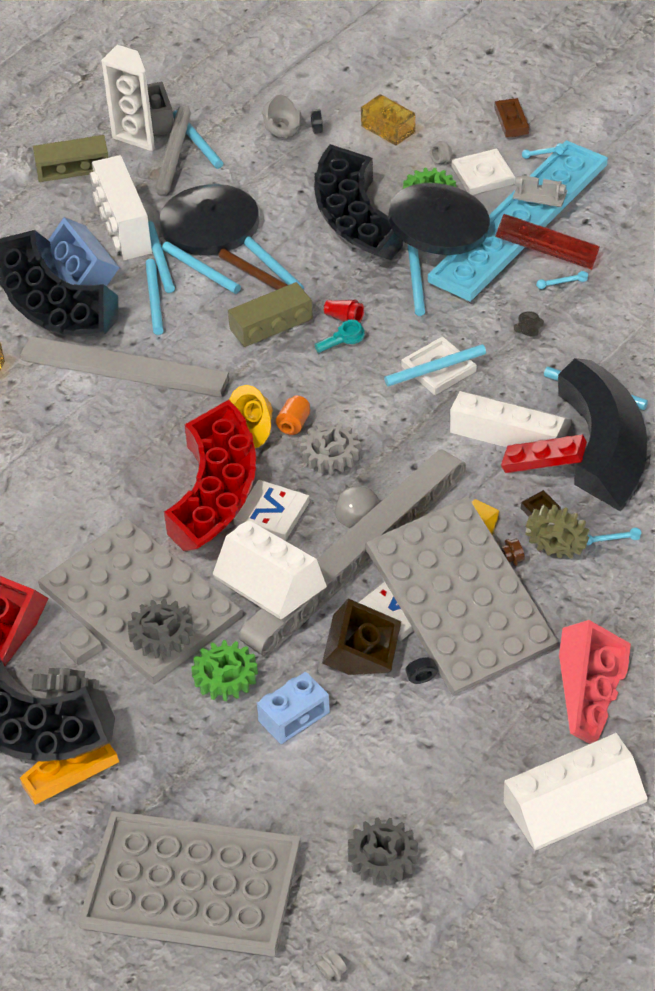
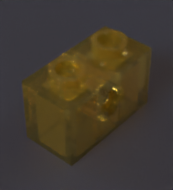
(388, 119)

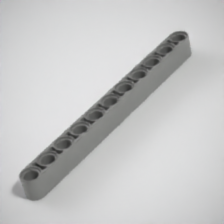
(348, 554)

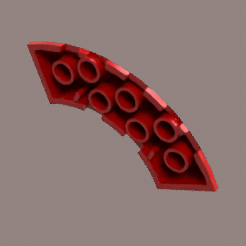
(223, 480)

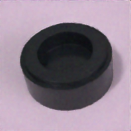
(316, 121)
(421, 670)

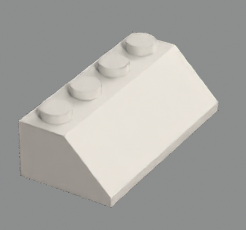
(128, 97)
(503, 422)
(267, 570)
(574, 791)

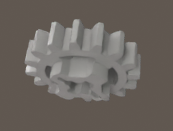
(330, 448)

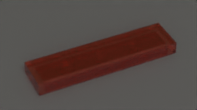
(547, 241)

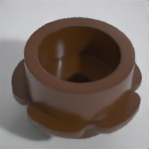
(513, 551)

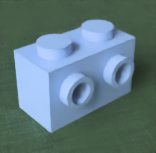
(293, 707)

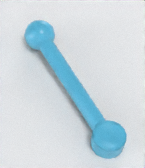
(560, 148)
(582, 276)
(634, 534)

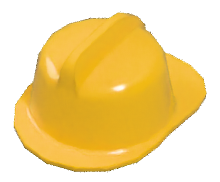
(256, 411)

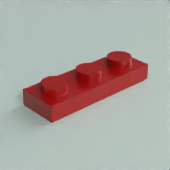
(544, 453)

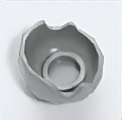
(354, 505)

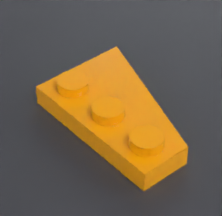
(53, 777)

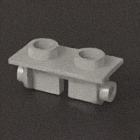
(549, 193)

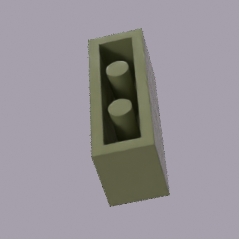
(69, 157)
(270, 314)

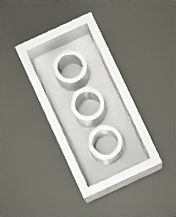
(120, 208)

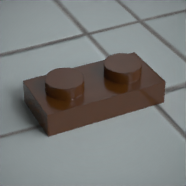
(511, 117)

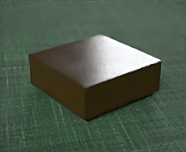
(536, 502)

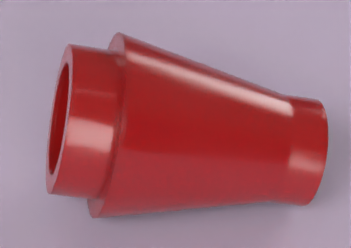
(344, 309)

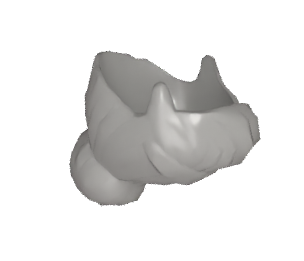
(282, 113)

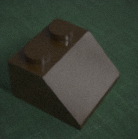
(361, 640)

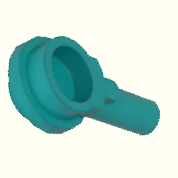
(349, 333)

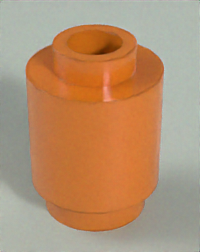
(293, 415)

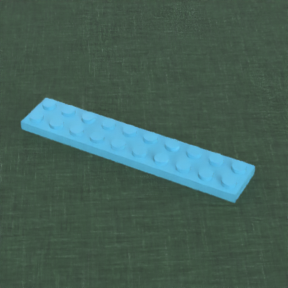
(472, 271)

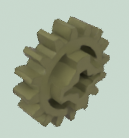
(557, 531)

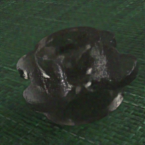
(529, 323)

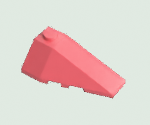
(591, 669)

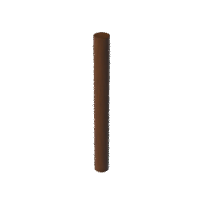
(251, 269)

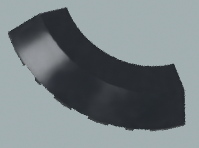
(343, 202)
(43, 295)
(616, 430)
(54, 726)

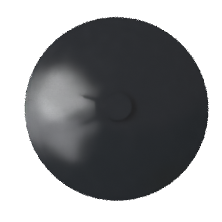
(438, 218)
(209, 219)

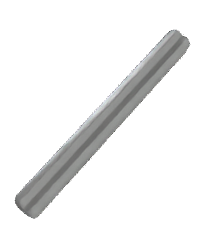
(173, 150)

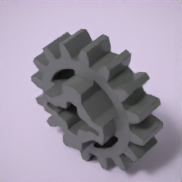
(160, 628)
(62, 682)
(382, 851)

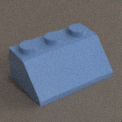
(80, 255)

